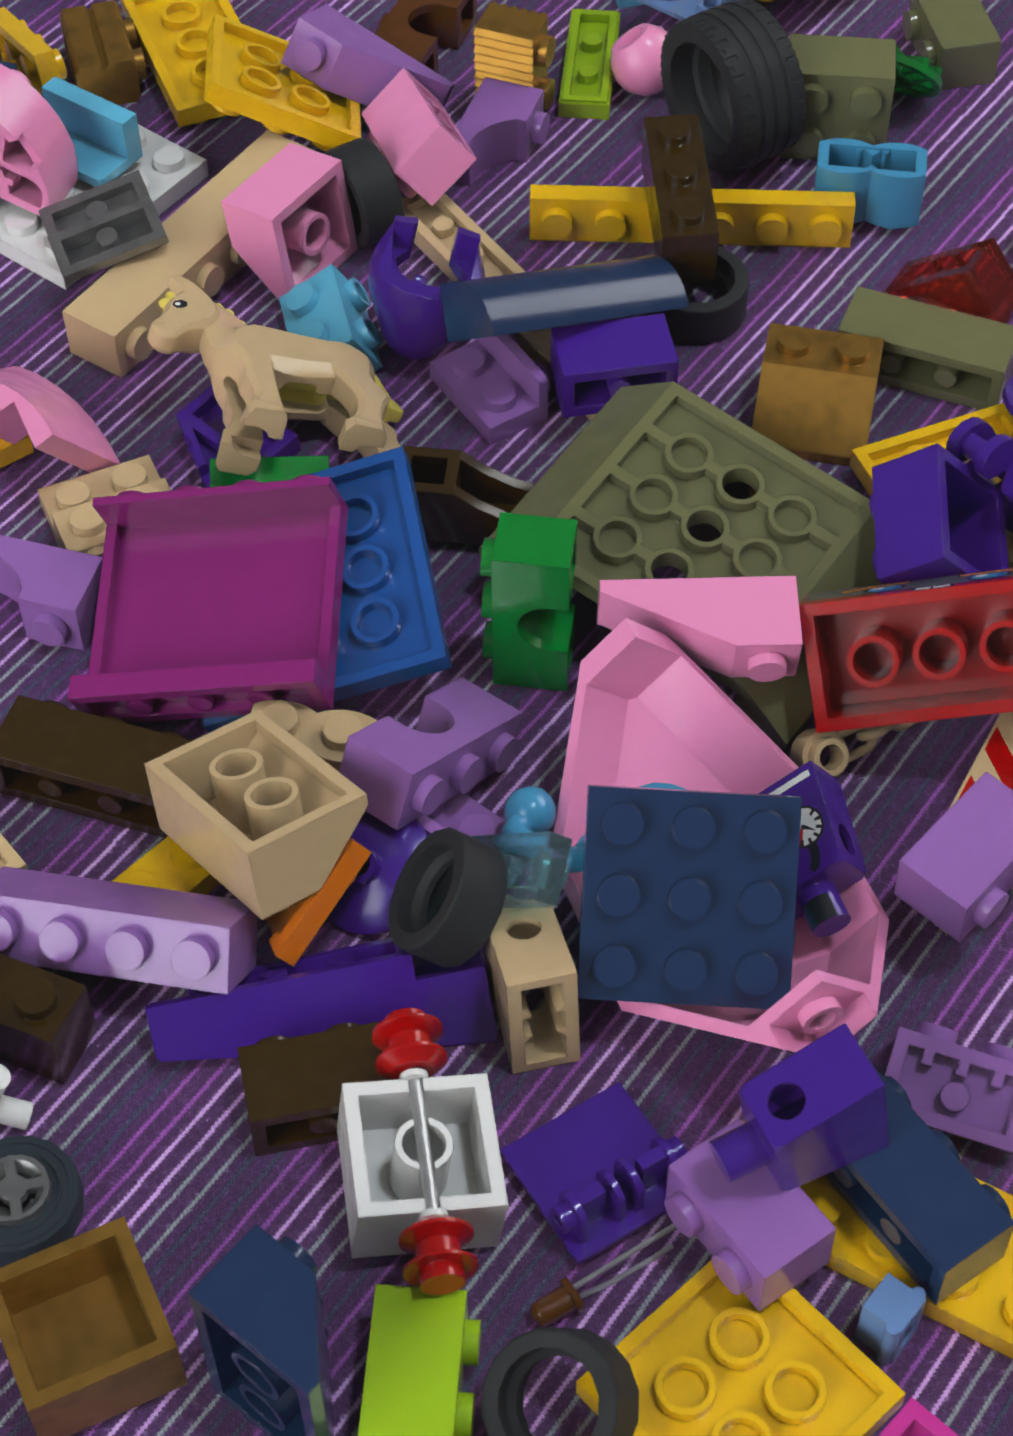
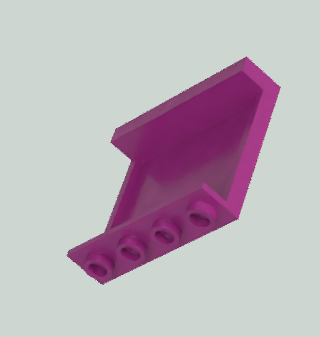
(216, 600)

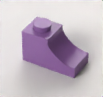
(502, 125)
(53, 590)

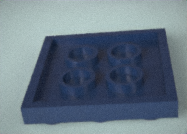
(688, 896)

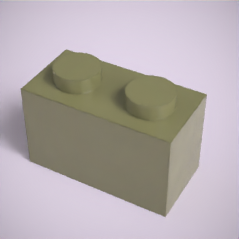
(955, 38)

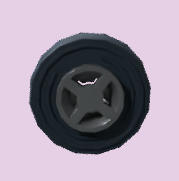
(50, 1183)

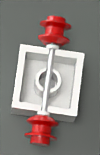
(421, 1158)

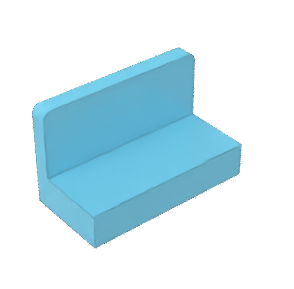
(102, 131)

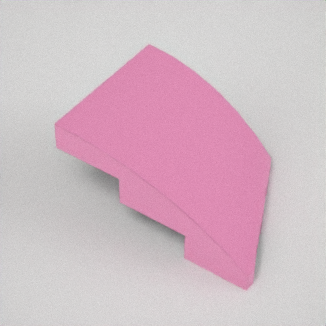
(51, 419)

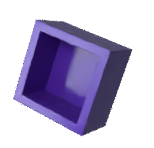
(935, 518)

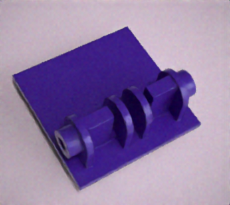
(595, 1171)

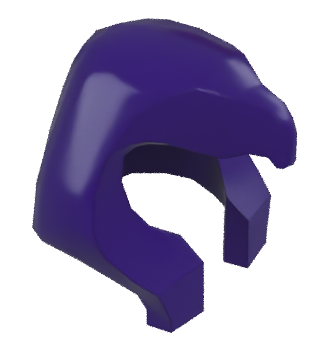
(411, 310)

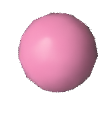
(638, 58)

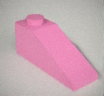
(719, 622)

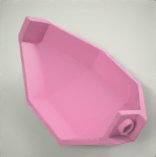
(659, 718)

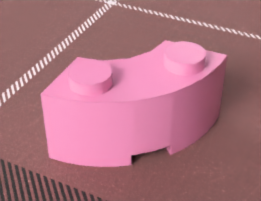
(35, 146)

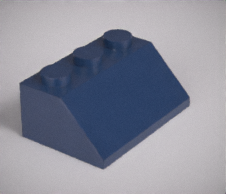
(267, 1336)

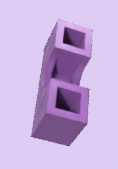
(456, 744)

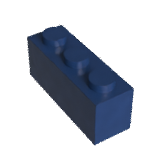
(925, 1202)

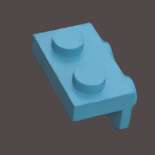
(332, 310)

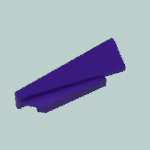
(320, 991)

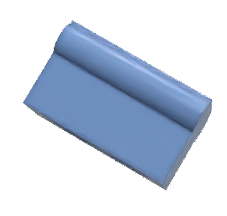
(890, 1318)

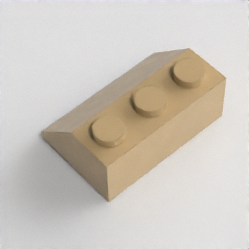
(256, 810)

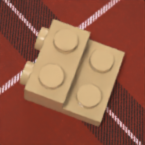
(70, 502)

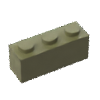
(934, 348)

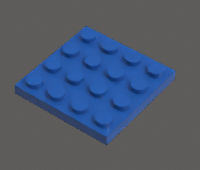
(389, 593)

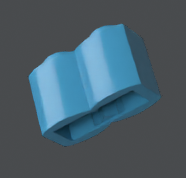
(884, 177)

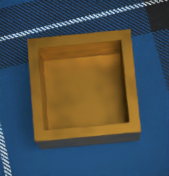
(86, 1331)

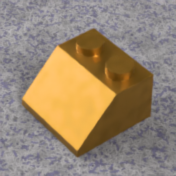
(817, 391)

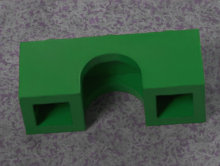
(529, 600)

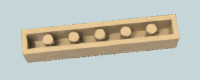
(115, 313)

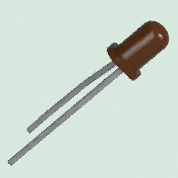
(567, 1299)

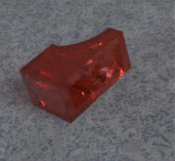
(963, 279)

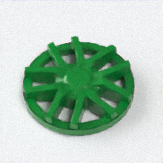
(916, 76)

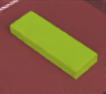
(587, 65)

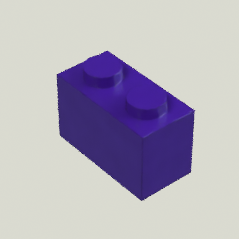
(600, 357)

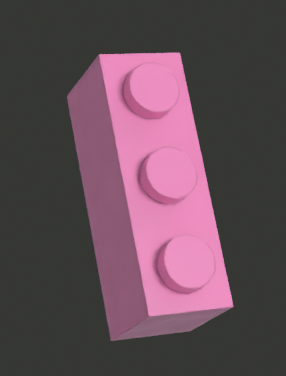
(417, 138)

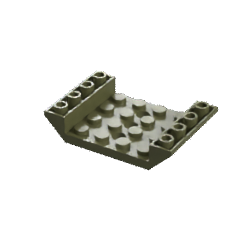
(660, 466)

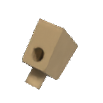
(525, 955)

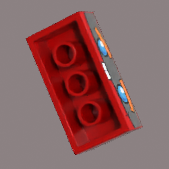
(910, 650)

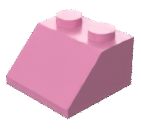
(292, 218)

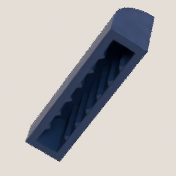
(560, 297)

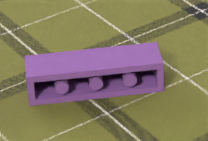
(126, 930)

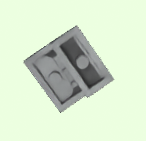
(102, 226)

